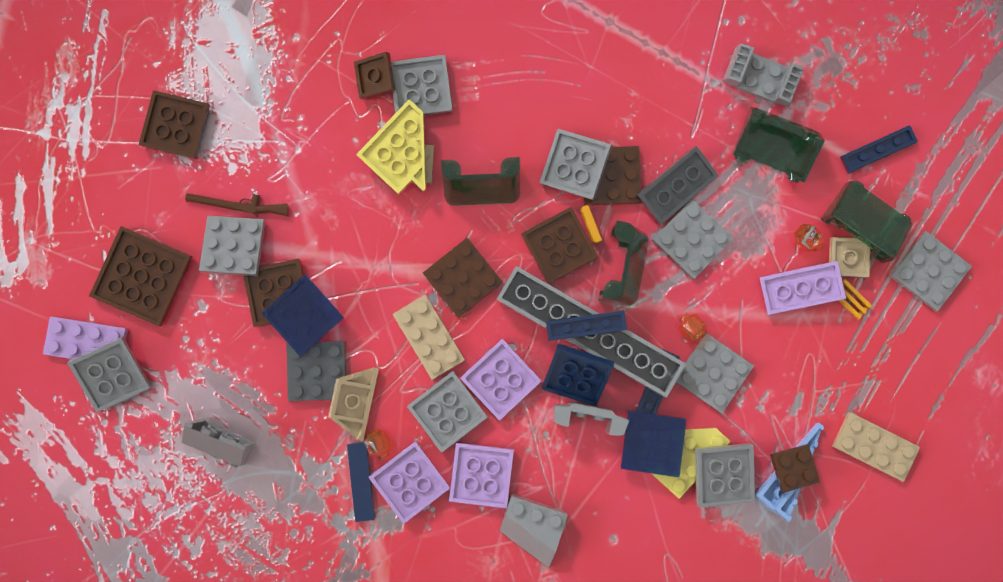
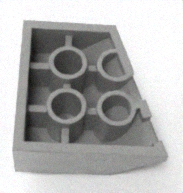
(217, 442)
(534, 526)

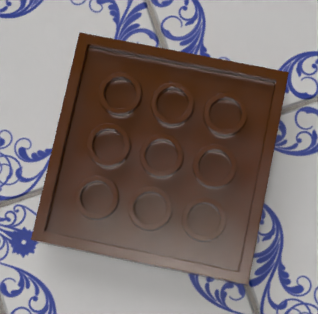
(140, 276)

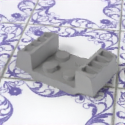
(762, 76)
(615, 424)

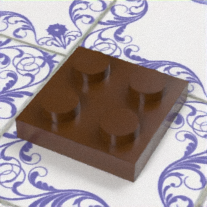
(374, 75)
(794, 468)

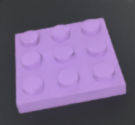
(500, 379)
(481, 475)
(409, 482)

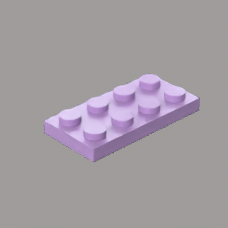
(802, 288)
(74, 338)

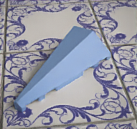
(769, 492)

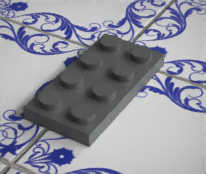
(677, 185)

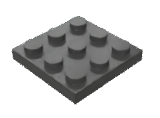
(316, 371)

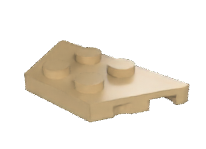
(353, 401)

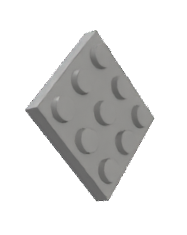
(423, 83)
(575, 164)
(692, 239)
(232, 246)
(930, 271)
(714, 373)
(109, 374)
(447, 411)
(725, 475)

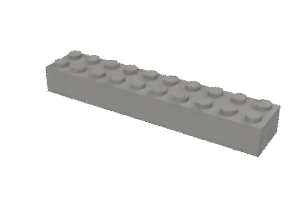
(629, 352)

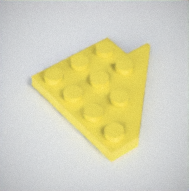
(399, 149)
(693, 439)

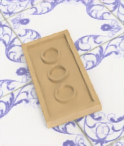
(428, 337)
(875, 446)

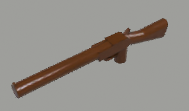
(280, 209)

